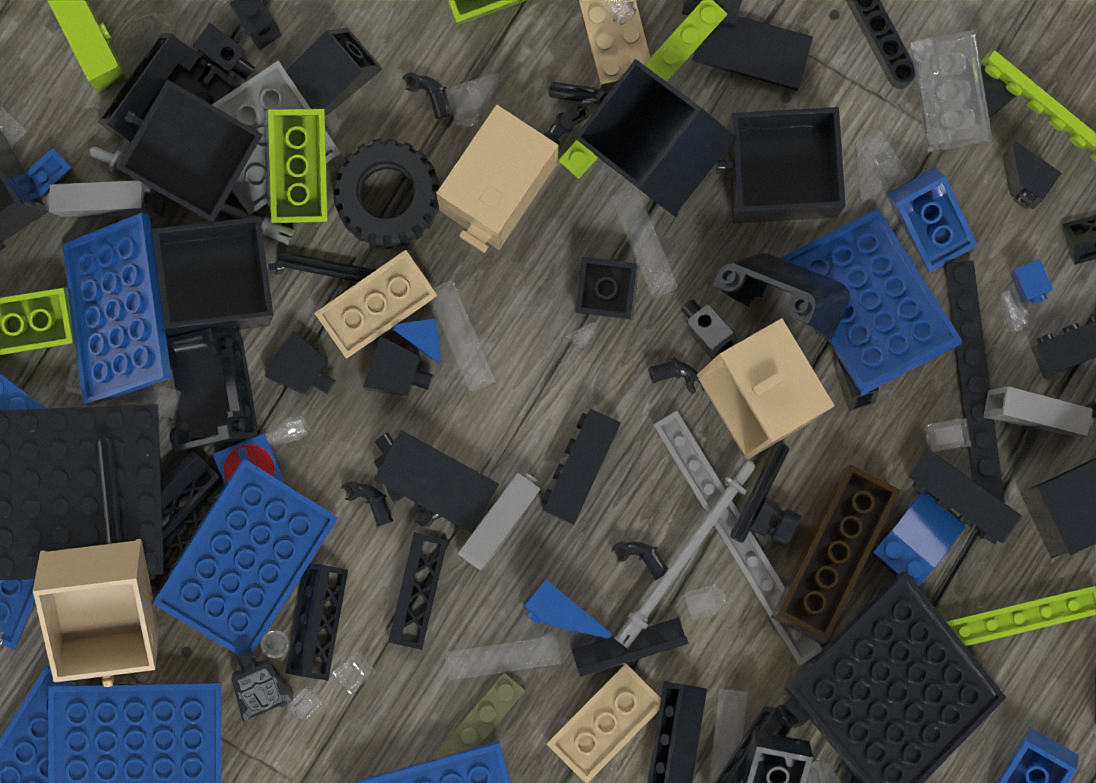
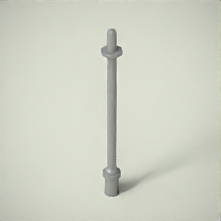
(272, 230)
(638, 619)

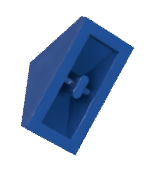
(422, 336)

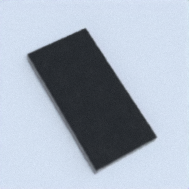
(757, 52)
(436, 481)

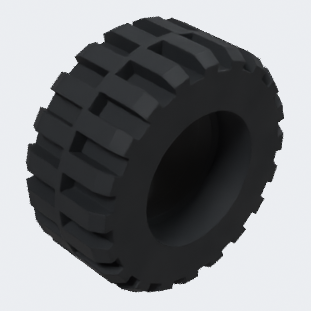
(381, 157)

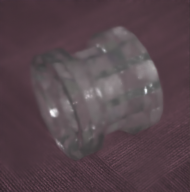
(282, 646)

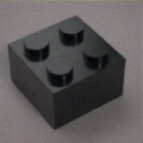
(607, 288)

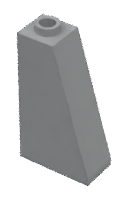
(105, 199)
(1038, 412)
(500, 521)

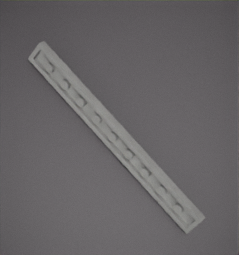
(748, 554)

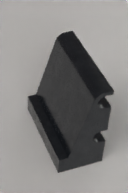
(169, 60)

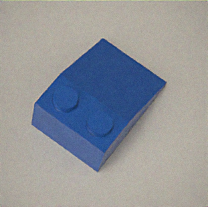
(932, 219)
(918, 539)
(559, 611)
(1039, 761)

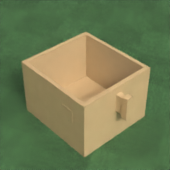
(497, 179)
(764, 389)
(97, 611)

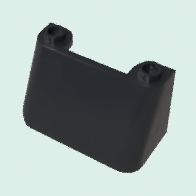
(815, 297)
(214, 389)

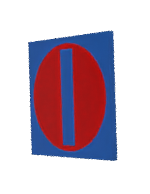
(253, 450)

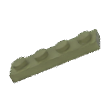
(483, 717)

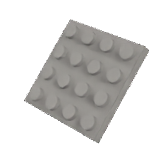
(265, 91)

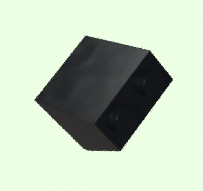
(332, 69)

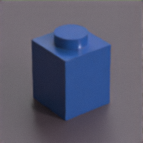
(1031, 282)

